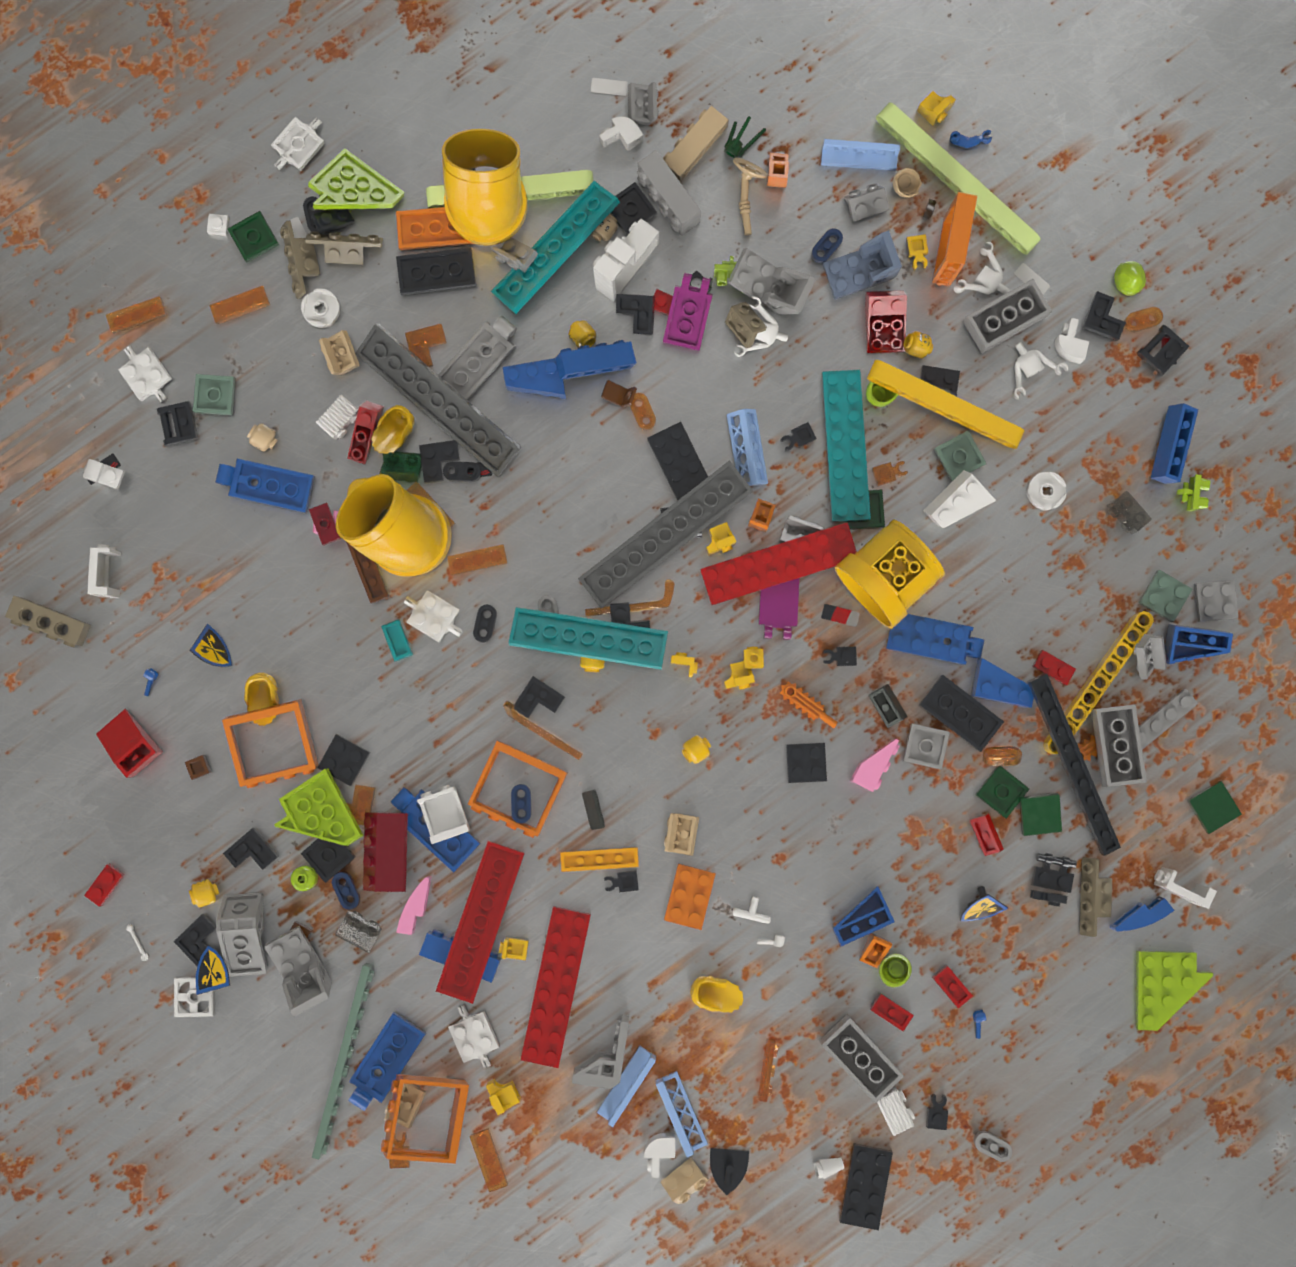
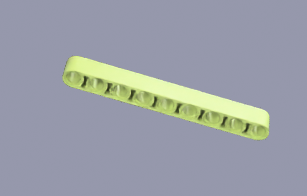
(536, 186)

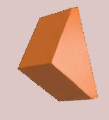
(761, 515)
(875, 950)

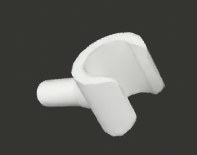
(778, 941)

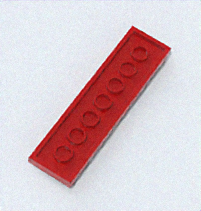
(778, 563)
(480, 922)
(555, 987)

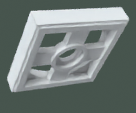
(179, 1011)

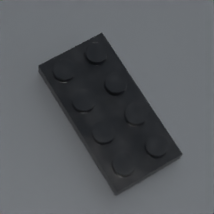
(436, 271)
(677, 459)
(961, 713)
(866, 1186)

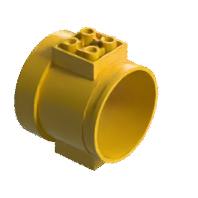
(890, 573)

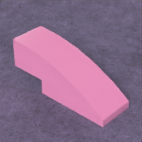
(414, 907)

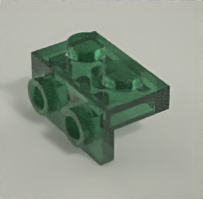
(402, 466)

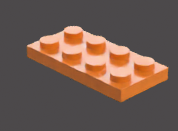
(426, 229)

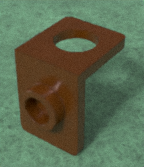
(618, 394)

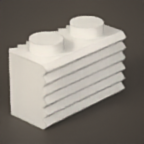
(338, 417)
(895, 1111)

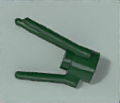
(734, 147)

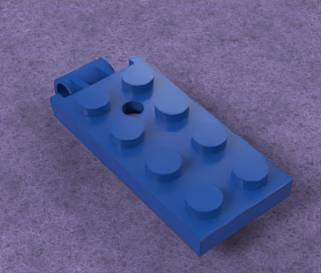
(275, 485)
(926, 636)
(450, 851)
(390, 1055)

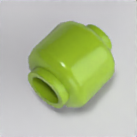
(310, 879)

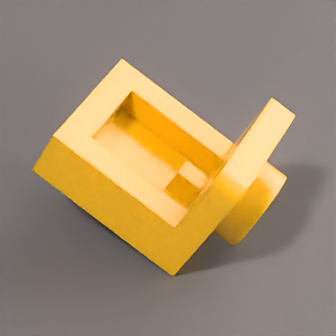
(753, 658)
(682, 659)
(514, 948)

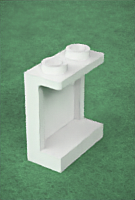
(100, 570)
(443, 814)
(1200, 896)

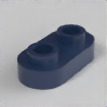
(826, 246)
(519, 803)
(346, 890)

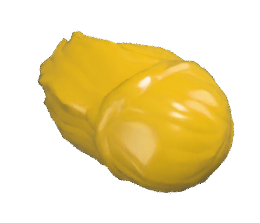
(392, 429)
(261, 693)
(716, 994)

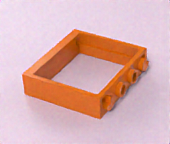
(954, 239)
(288, 773)
(496, 814)
(455, 1125)

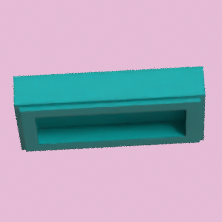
(397, 640)

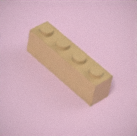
(696, 142)

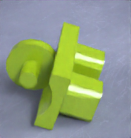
(723, 271)
(1191, 493)

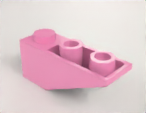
(870, 769)

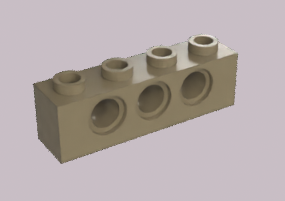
(21, 607)

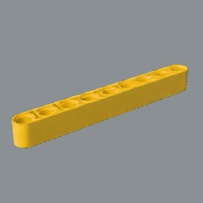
(945, 404)
(1106, 677)

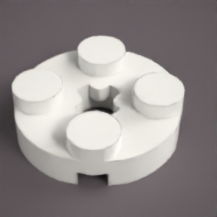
(316, 298)
(1045, 480)

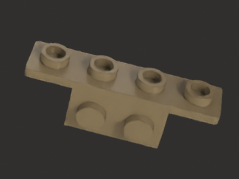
(344, 248)
(301, 259)
(1095, 897)

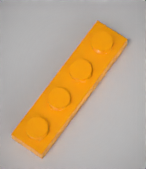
(599, 859)

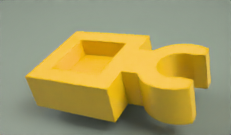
(917, 248)

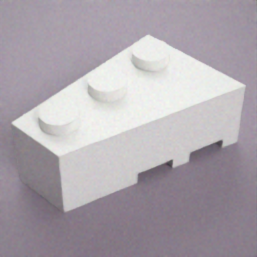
(958, 500)

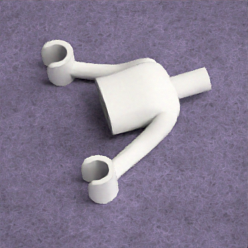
(988, 279)
(768, 336)
(1031, 364)

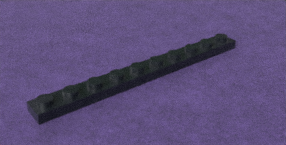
(1074, 764)

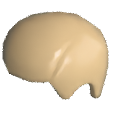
(906, 182)

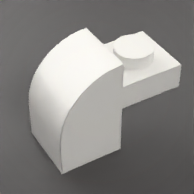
(623, 129)
(1068, 346)
(103, 474)
(658, 1147)

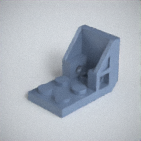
(868, 267)

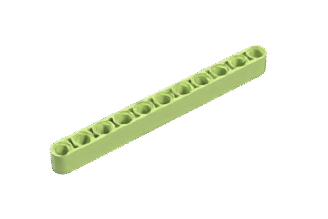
(957, 177)

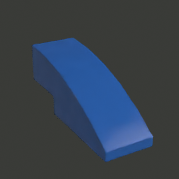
(1143, 915)

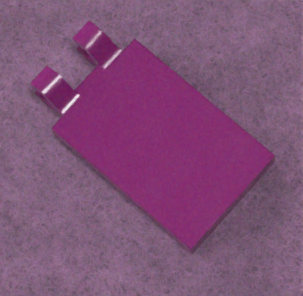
(688, 314)
(779, 608)

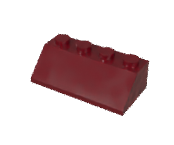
(385, 851)

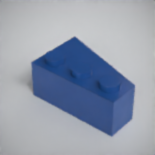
(535, 378)
(1190, 643)
(1000, 686)
(864, 919)

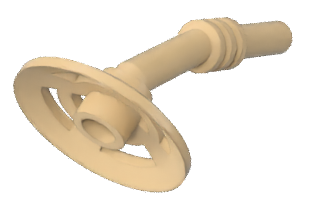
(749, 171)

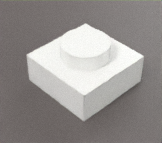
(218, 224)

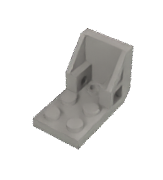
(777, 288)
(240, 932)
(303, 973)
(594, 1070)

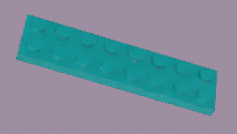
(557, 246)
(846, 446)
(588, 638)

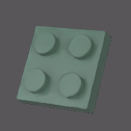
(214, 394)
(960, 455)
(1165, 596)

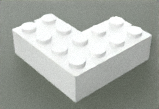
(624, 259)

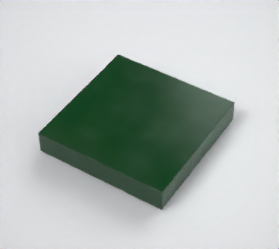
(253, 236)
(876, 513)
(1002, 791)
(1214, 807)
(1040, 814)

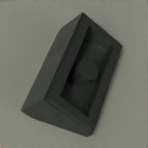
(888, 705)
(593, 810)

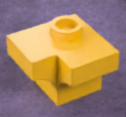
(935, 108)
(721, 539)
(739, 676)
(502, 1095)

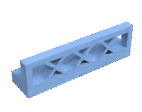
(859, 154)
(750, 447)
(629, 1083)
(674, 1116)

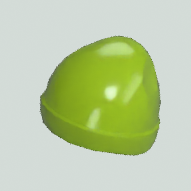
(1129, 278)
(879, 396)
(895, 970)

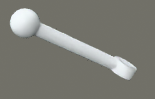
(144, 956)

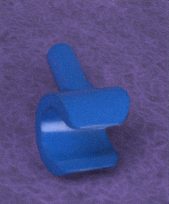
(151, 675)
(979, 1016)

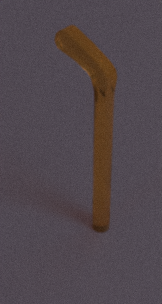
(664, 603)
(509, 708)

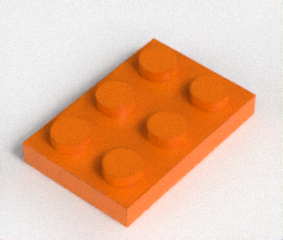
(689, 896)

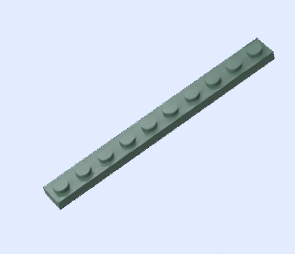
(341, 1068)

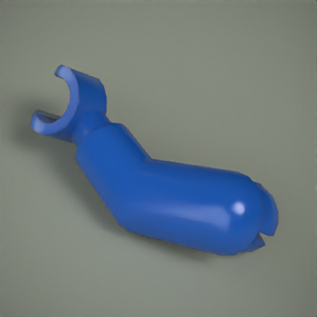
(966, 142)

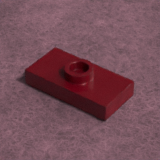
(324, 524)

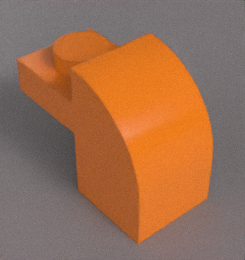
(778, 170)

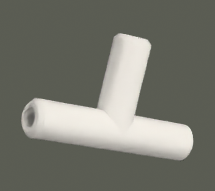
(751, 914)

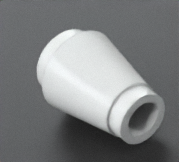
(828, 1167)

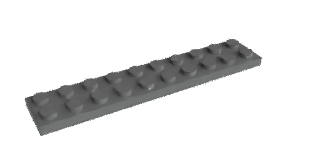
(438, 400)
(665, 534)

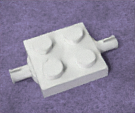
(298, 143)
(145, 374)
(433, 616)
(474, 1036)

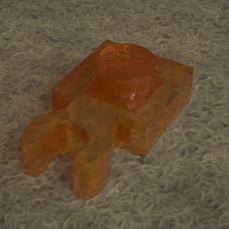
(886, 473)
(399, 1144)

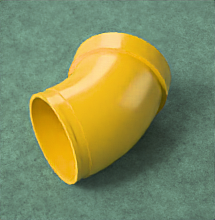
(483, 204)
(410, 536)

